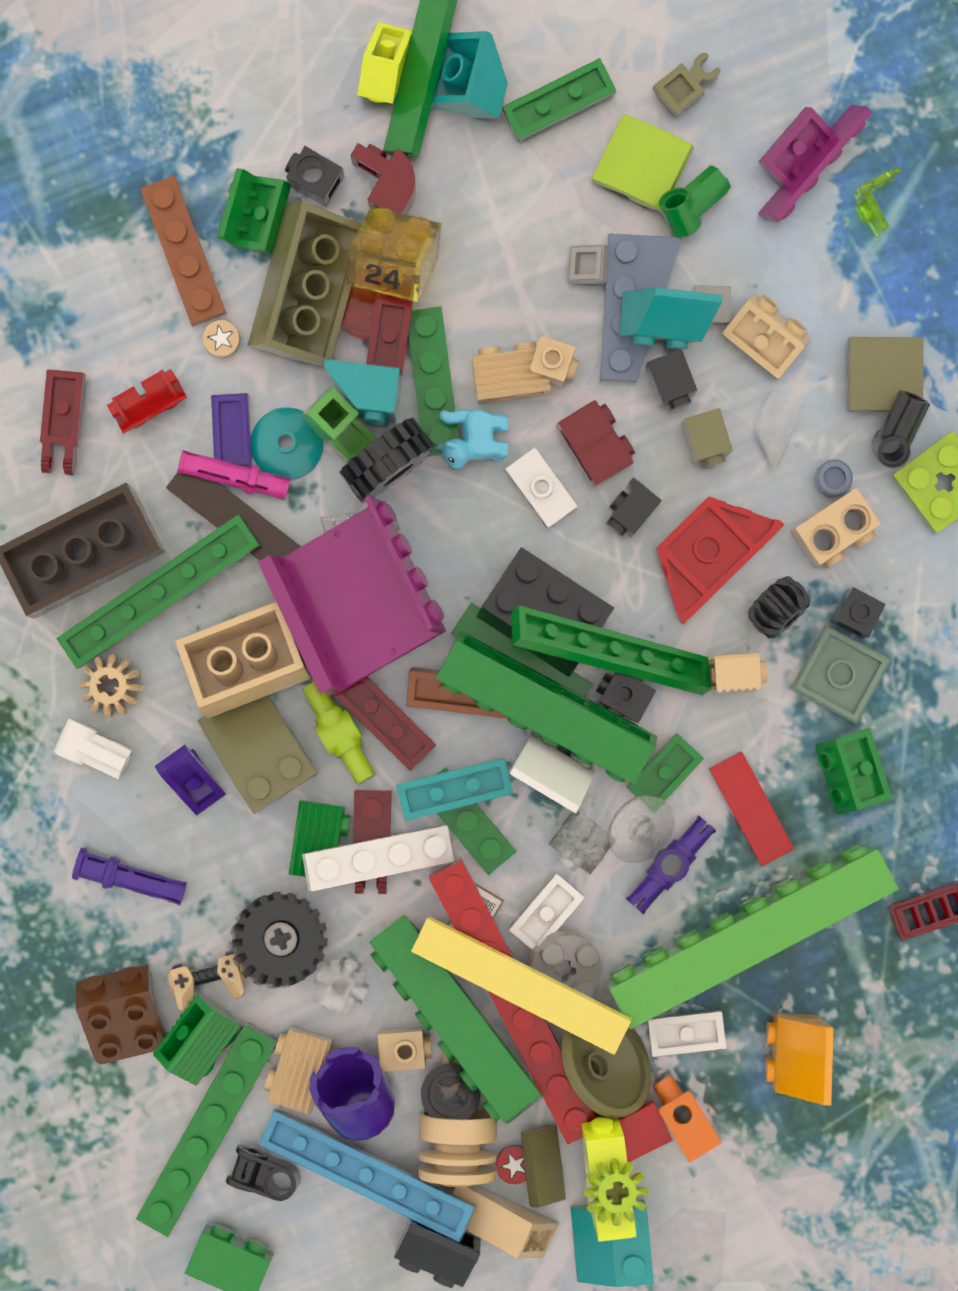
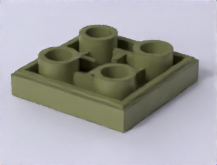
(880, 369)

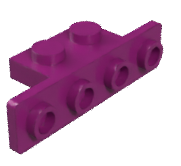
(804, 153)

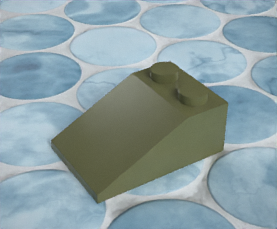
(258, 752)

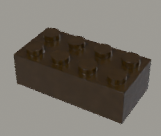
(79, 551)

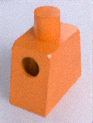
(697, 1134)

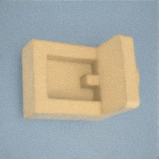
(554, 361)

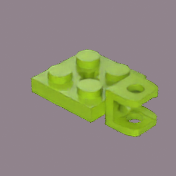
(919, 478)

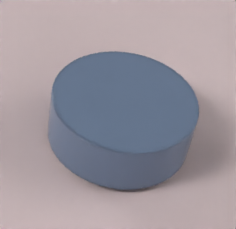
(833, 478)

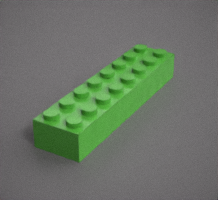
(751, 934)

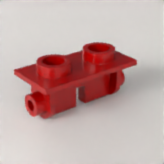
(161, 394)

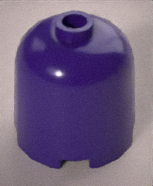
(353, 1094)

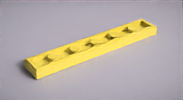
(521, 985)

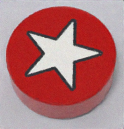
(511, 1165)

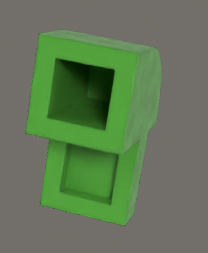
(338, 424)

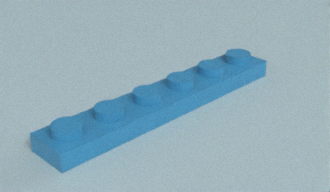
(368, 1175)

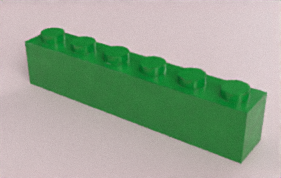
(546, 708)
(458, 1022)

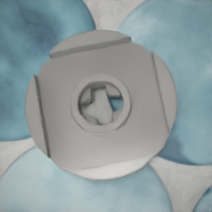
(580, 955)

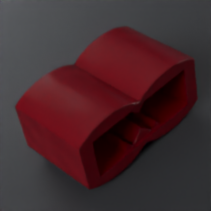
(596, 443)

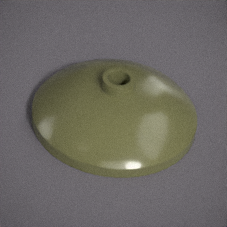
(606, 1081)

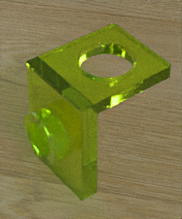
(868, 208)

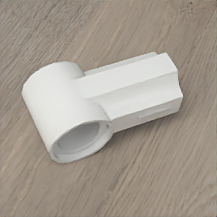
(84, 745)

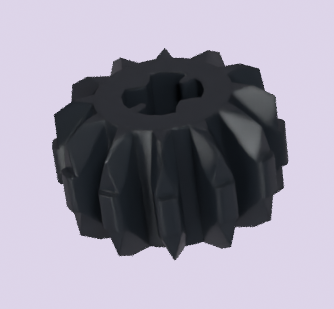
(779, 607)

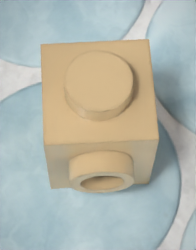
(403, 1049)

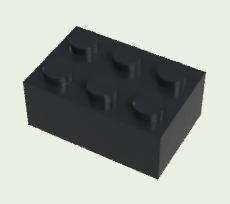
(541, 587)

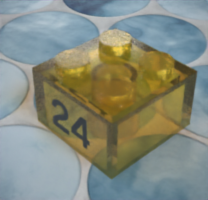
(393, 253)

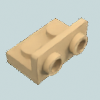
(767, 334)

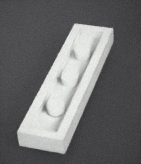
(377, 857)

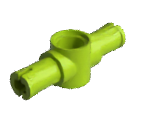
(339, 733)

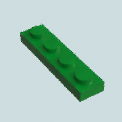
(432, 374)

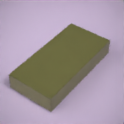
(543, 1166)

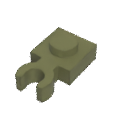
(682, 87)

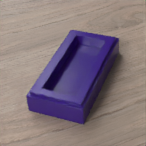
(231, 428)

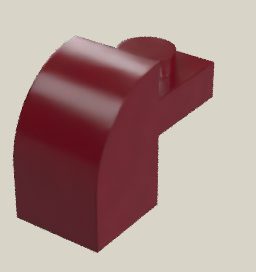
(396, 177)

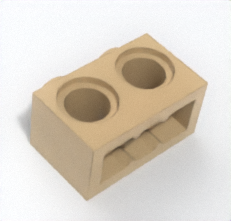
(832, 523)

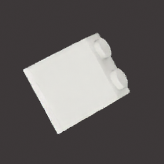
(552, 773)

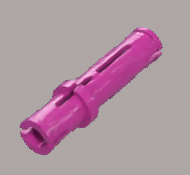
(234, 475)

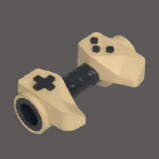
(183, 980)

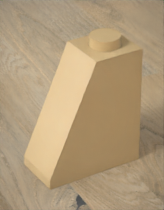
(507, 1223)

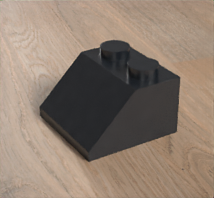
(437, 1254)

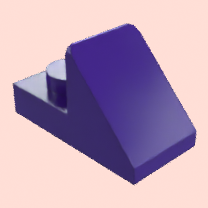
(190, 779)

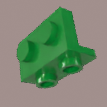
(253, 212)

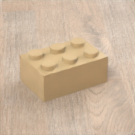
(241, 660)

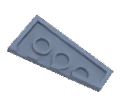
(633, 264)

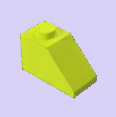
(383, 63)

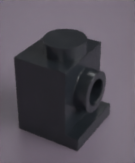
(632, 509)

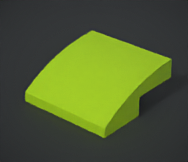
(642, 162)

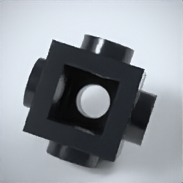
(639, 695)

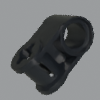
(260, 1173)

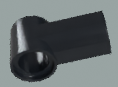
(900, 426)

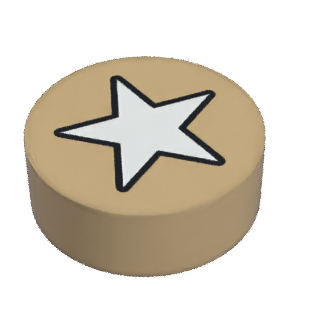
(221, 339)

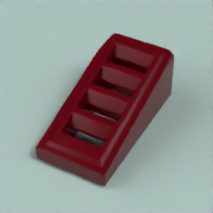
(926, 898)

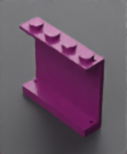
(354, 598)

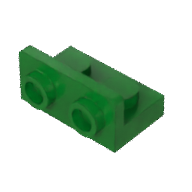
(853, 771)

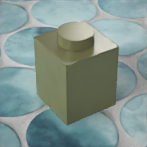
(707, 438)

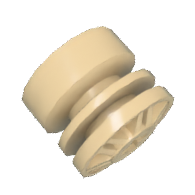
(457, 1150)

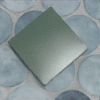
(840, 674)

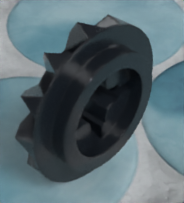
(432, 1095)

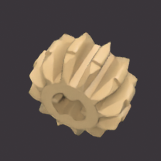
(113, 672)

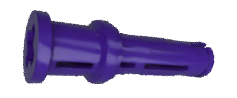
(112, 873)

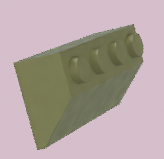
(305, 285)

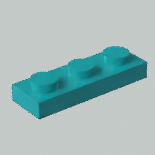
(454, 789)

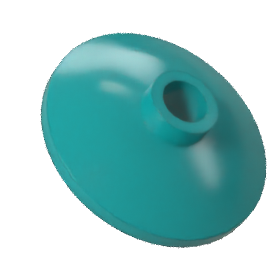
(289, 462)

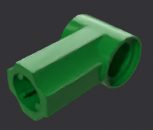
(685, 205)

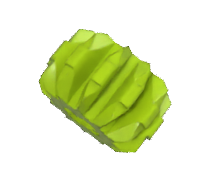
(625, 1201)

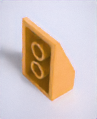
(800, 1057)

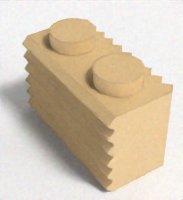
(507, 374)
(737, 673)
(301, 1055)

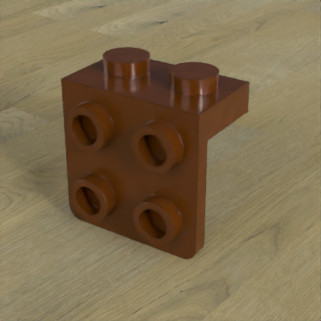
(119, 1014)

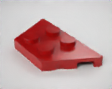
(709, 551)

